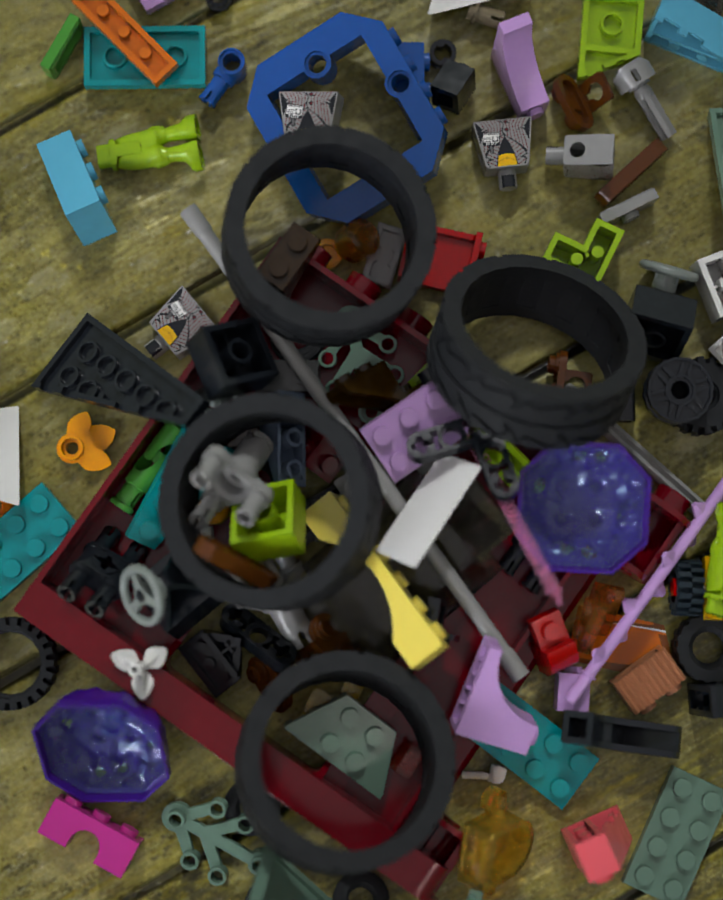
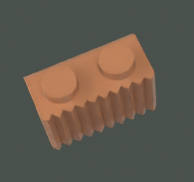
(648, 680)

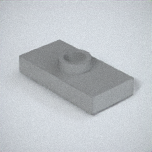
(630, 208)
(383, 263)

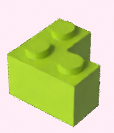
(593, 254)

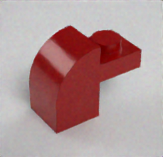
(551, 643)

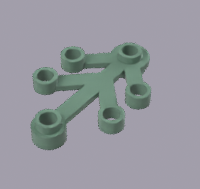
(358, 357)
(210, 835)

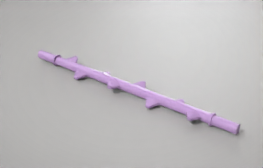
(653, 588)

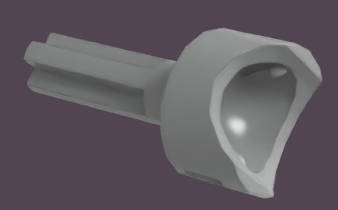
(642, 71)

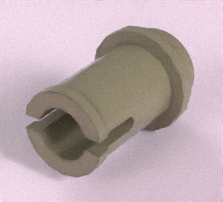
(482, 14)

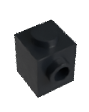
(453, 86)

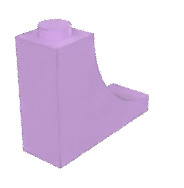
(517, 67)
(485, 712)

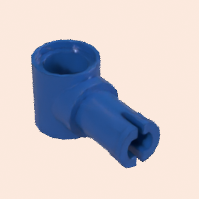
(224, 78)

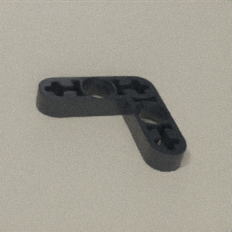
(479, 442)

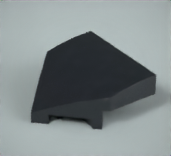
(215, 659)

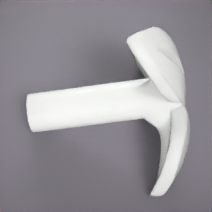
(128, 661)

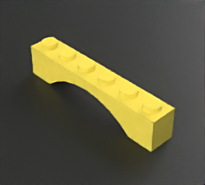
(413, 631)

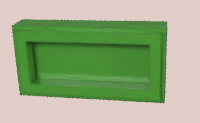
(62, 46)

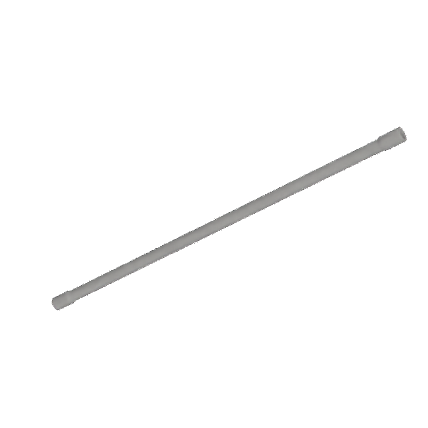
(509, 659)

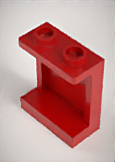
(452, 253)

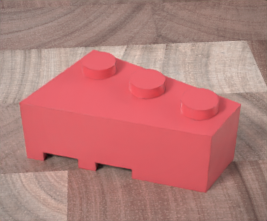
(599, 844)

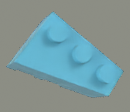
(688, 31)
(76, 187)

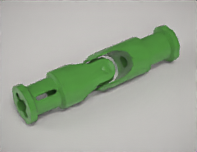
(142, 473)

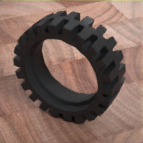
(48, 669)

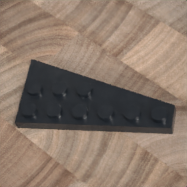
(113, 374)

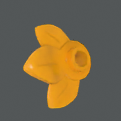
(91, 443)

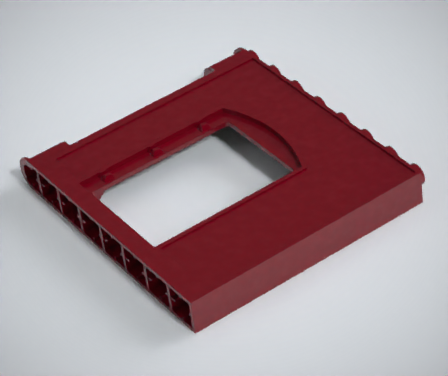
(325, 793)

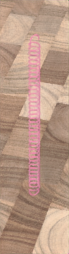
(528, 539)

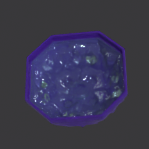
(585, 507)
(103, 746)

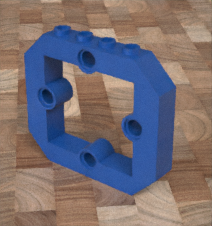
(331, 43)

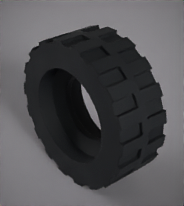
(683, 649)

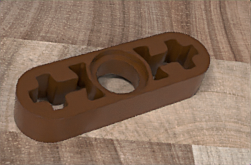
(630, 173)
(235, 562)

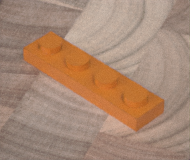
(129, 38)

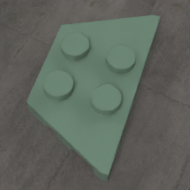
(349, 739)

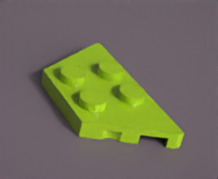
(608, 35)

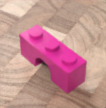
(116, 842)

